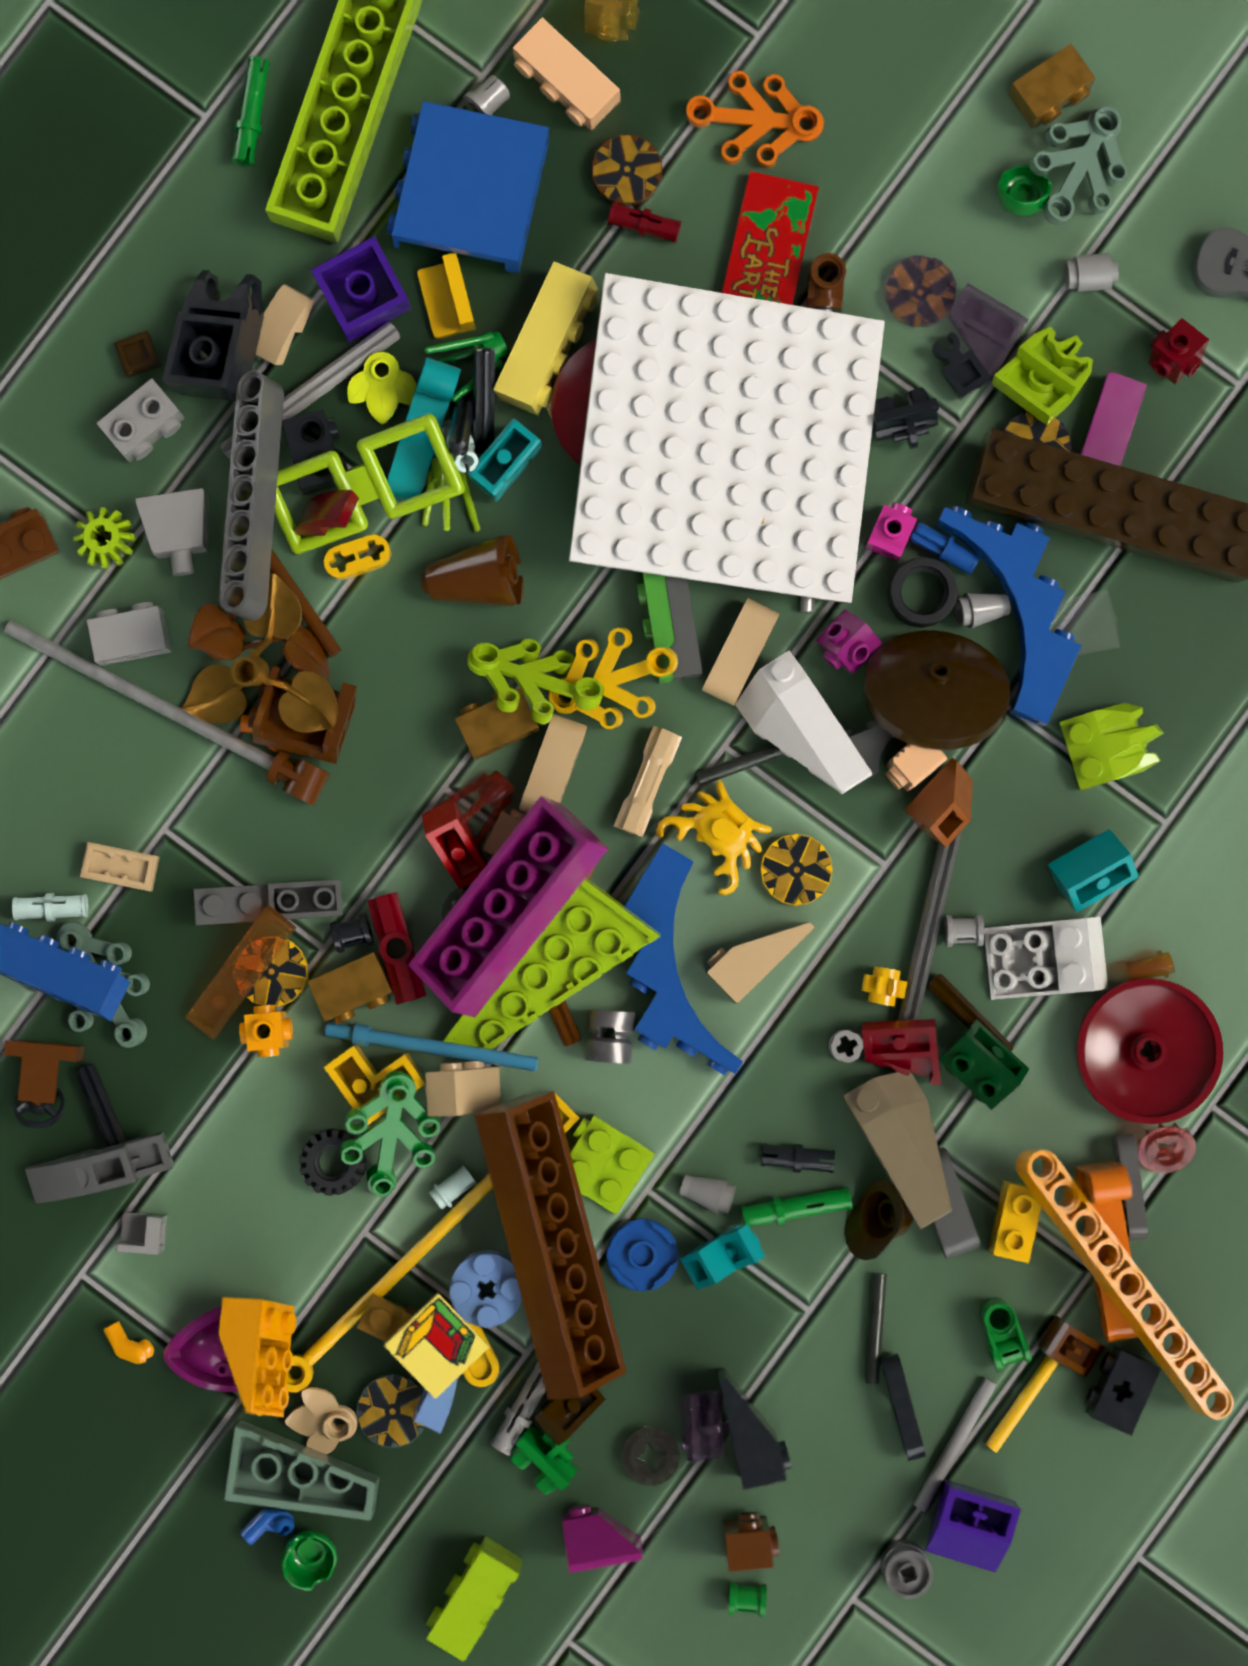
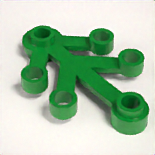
(389, 1130)

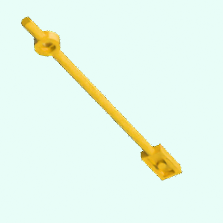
(400, 1269)

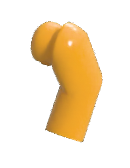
(127, 1349)

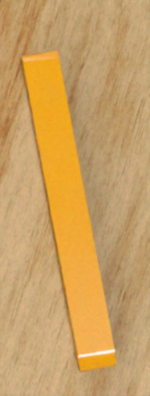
(1139, 1290)

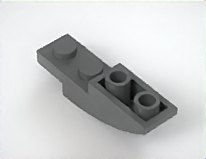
(246, 903)
(99, 1169)

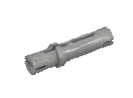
(519, 1414)

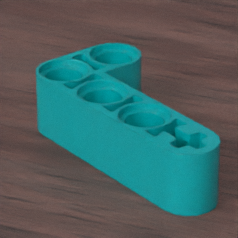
(414, 453)

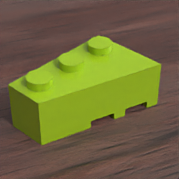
(473, 1598)

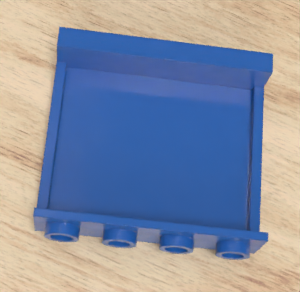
(469, 184)

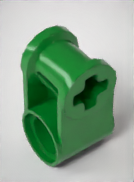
(1004, 1340)

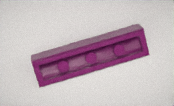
(1114, 418)

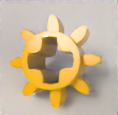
(884, 986)

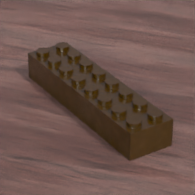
(1111, 505)

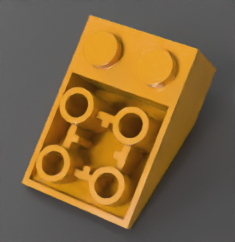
(258, 1350)

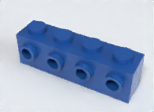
(61, 973)

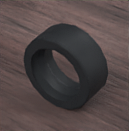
(931, 566)

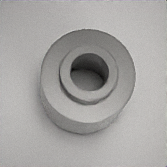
(1091, 272)

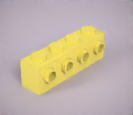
(546, 338)

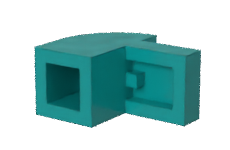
(722, 1256)

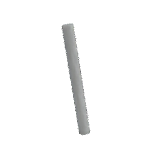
(955, 1444)

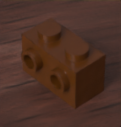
(750, 1542)

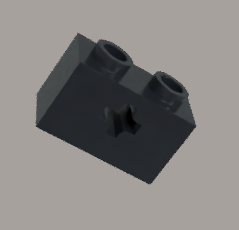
(1121, 1409)

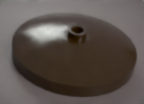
(936, 690)

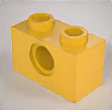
(1015, 1223)

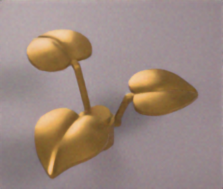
(309, 700)

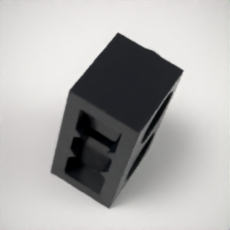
(303, 450)

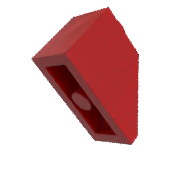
(454, 843)

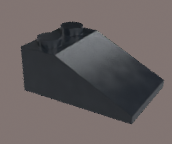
(756, 1446)

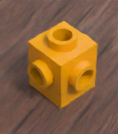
(280, 1031)

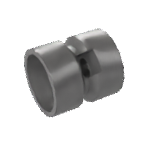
(606, 1049)
(906, 1569)

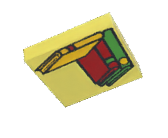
(436, 1345)

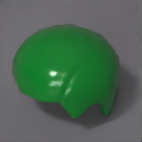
(1023, 191)
(308, 1559)

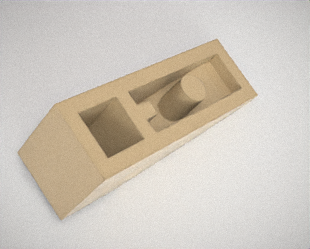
(750, 962)

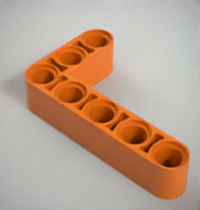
(1105, 1187)

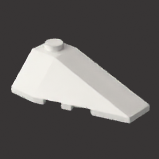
(794, 717)

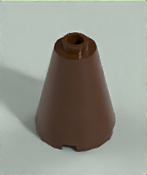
(478, 575)

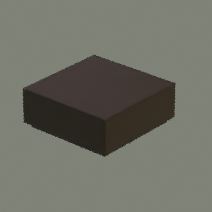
(137, 354)

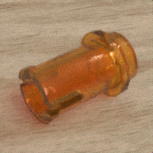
(1151, 966)

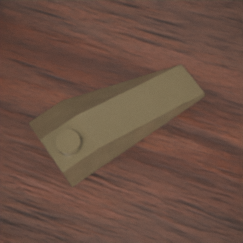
(902, 1135)

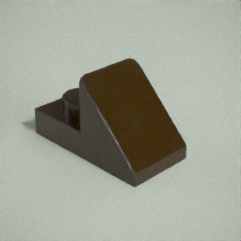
(564, 1416)

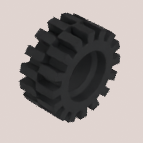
(311, 1168)

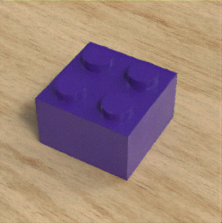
(361, 289)

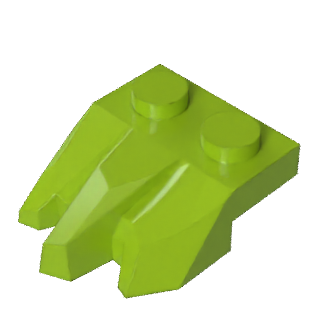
(1044, 374)
(1109, 744)

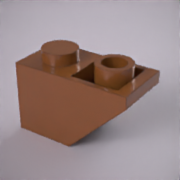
(944, 804)

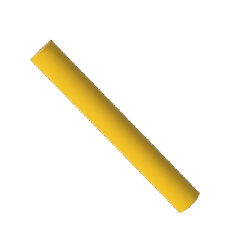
(1021, 1403)

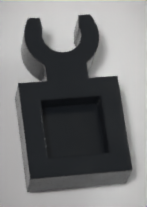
(963, 371)

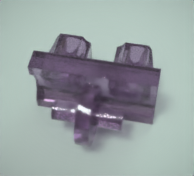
(703, 1425)

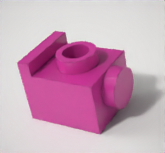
(883, 541)

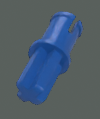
(944, 548)

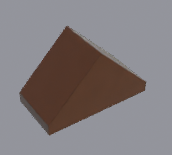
(1070, 1346)

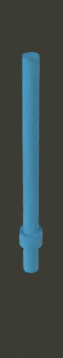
(364, 1035)

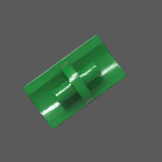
(549, 1457)

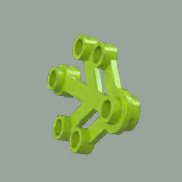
(493, 663)

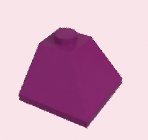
(597, 1540)

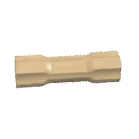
(638, 805)

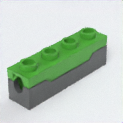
(671, 623)

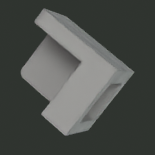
(142, 1233)

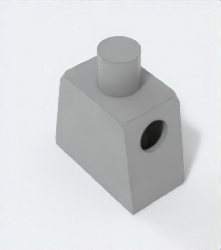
(176, 526)

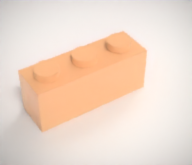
(565, 75)

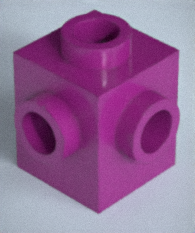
(848, 642)

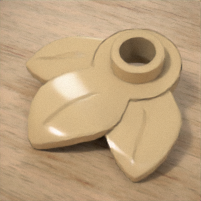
(317, 1421)

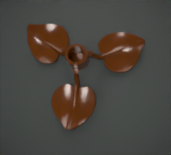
(224, 639)

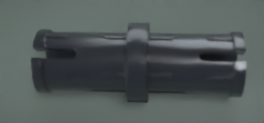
(798, 1158)

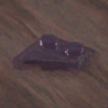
(986, 326)

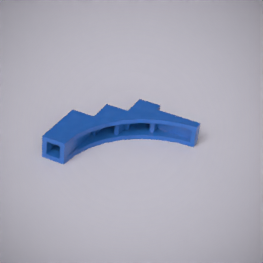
(1034, 601)
(655, 966)

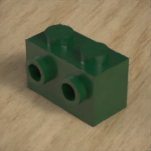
(984, 1065)

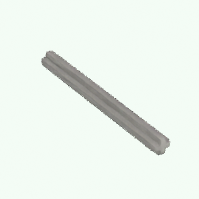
(332, 374)

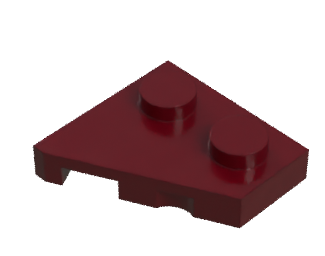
(904, 1047)

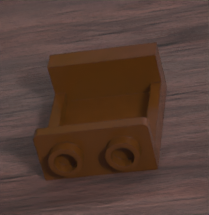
(272, 732)

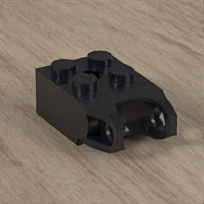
(215, 339)

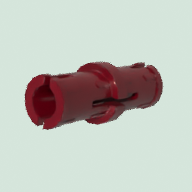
(644, 222)

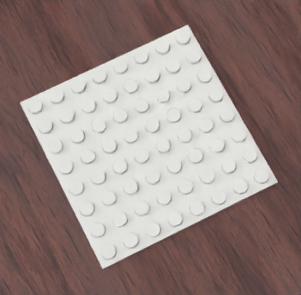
(724, 417)

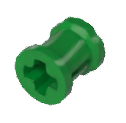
(747, 1599)

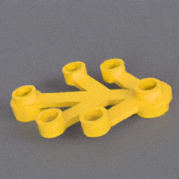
(611, 678)

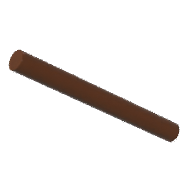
(308, 613)

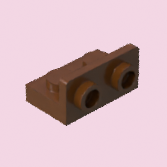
(25, 541)

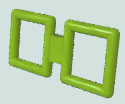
(369, 482)

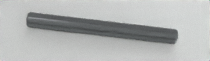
(928, 930)

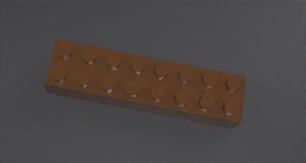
(550, 1245)

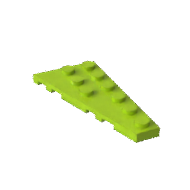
(573, 951)

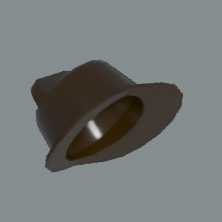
(876, 1221)

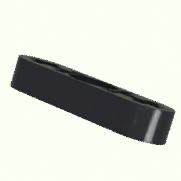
(903, 1407)

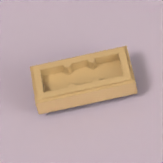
(119, 866)

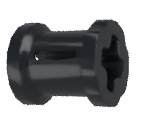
(352, 933)

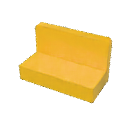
(446, 298)

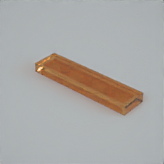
(241, 972)

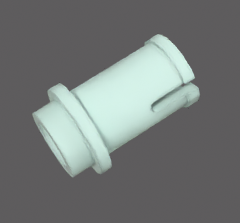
(452, 1187)

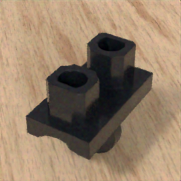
(906, 421)

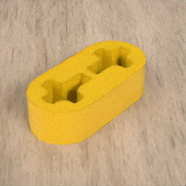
(355, 548)

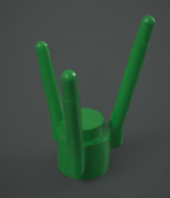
(488, 339)

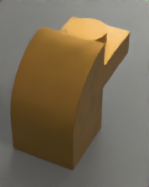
(384, 1317)

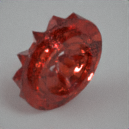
(1162, 1159)

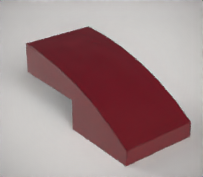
(326, 511)

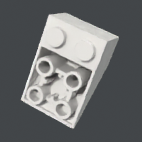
(1046, 958)

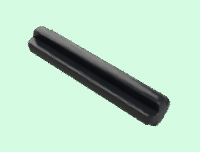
(483, 398)
(461, 425)
(100, 1105)

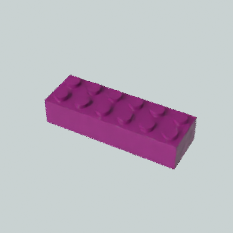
(508, 907)

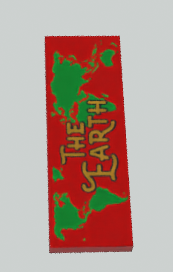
(770, 238)

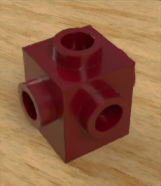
(1178, 351)

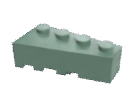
(294, 1477)

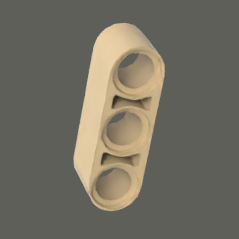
(740, 651)
(554, 762)

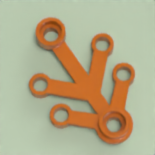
(760, 119)

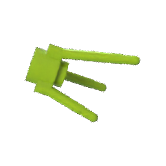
(437, 477)

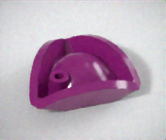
(199, 1354)

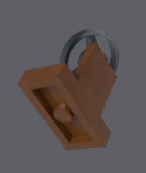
(40, 1077)

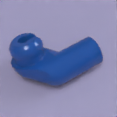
(268, 1520)

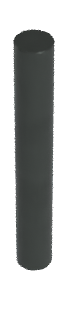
(738, 764)
(875, 1329)

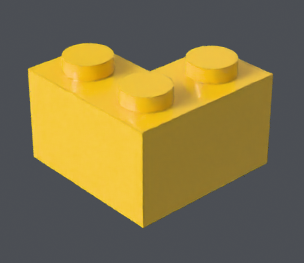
(361, 1081)

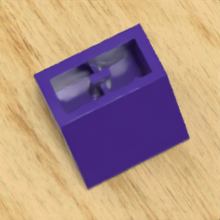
(972, 1526)

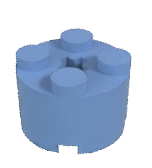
(465, 1288)

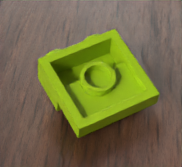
(607, 1162)

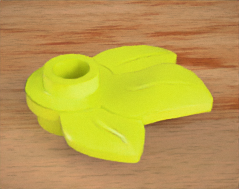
(381, 392)

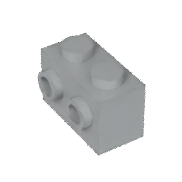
(141, 421)
(128, 634)

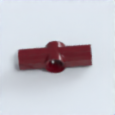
(391, 924)

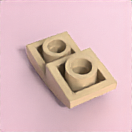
(281, 320)

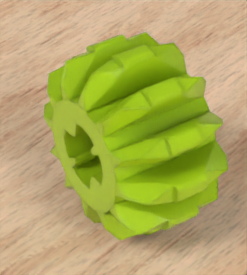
(94, 549)

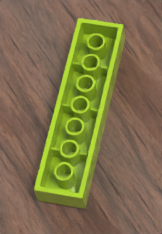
(341, 115)

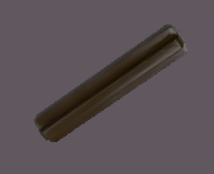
(961, 1006)

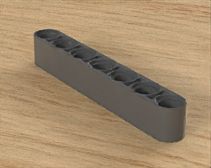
(251, 496)

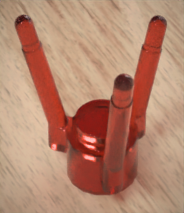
(494, 790)

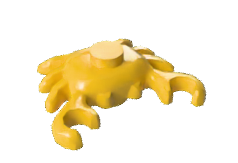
(722, 828)

